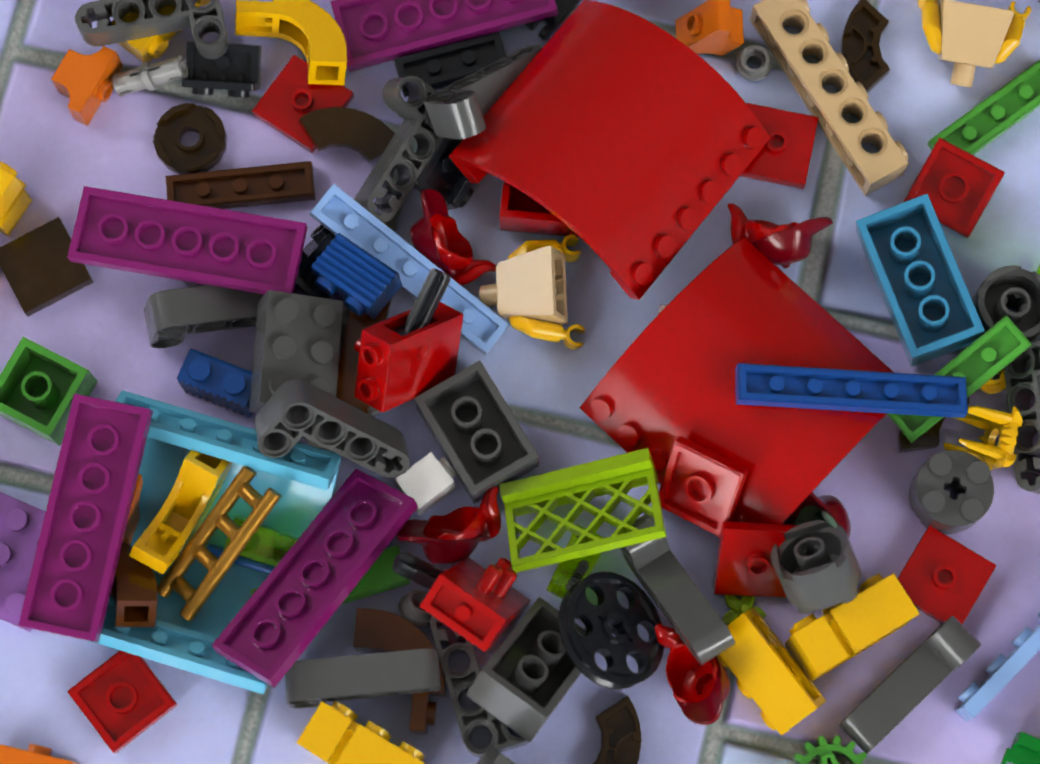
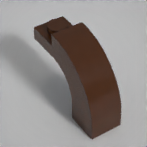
(133, 592)
(386, 632)

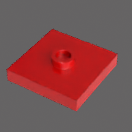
(293, 97)
(788, 151)
(956, 186)
(701, 485)
(745, 559)
(944, 576)
(122, 699)

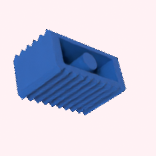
(355, 276)
(216, 381)

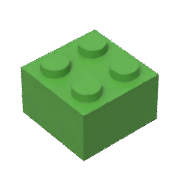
(40, 389)

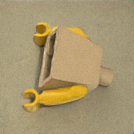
(971, 35)
(533, 290)

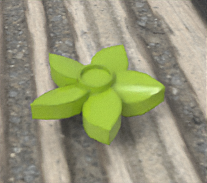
(738, 607)

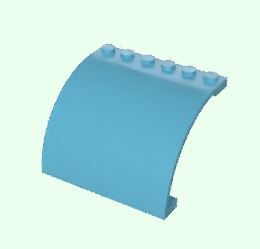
(302, 478)

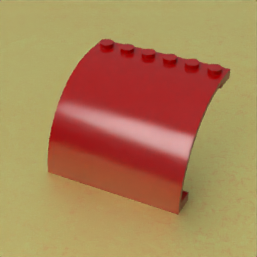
(618, 139)
(683, 382)

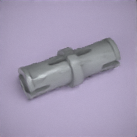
(150, 75)

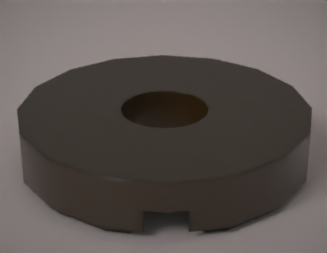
(204, 153)

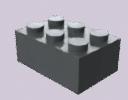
(295, 340)
(476, 431)
(527, 673)

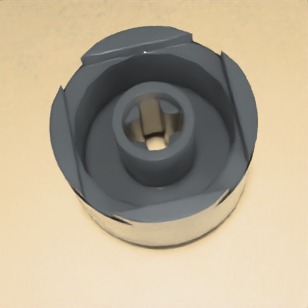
(1011, 288)
(969, 480)
(816, 566)

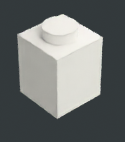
(427, 482)

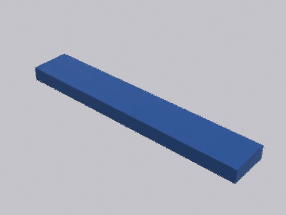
(850, 390)

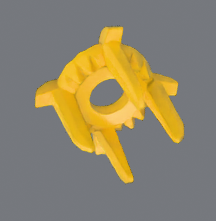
(994, 423)

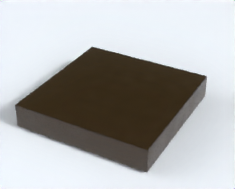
(40, 267)

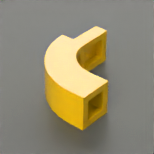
(304, 26)
(182, 511)

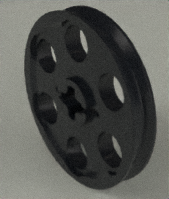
(599, 632)

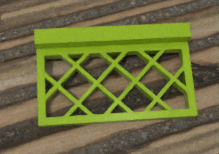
(579, 486)

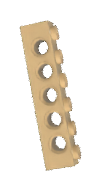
(868, 169)

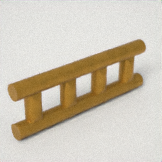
(239, 539)

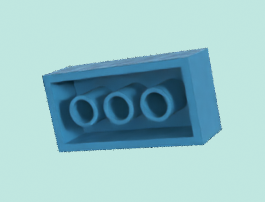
(919, 280)

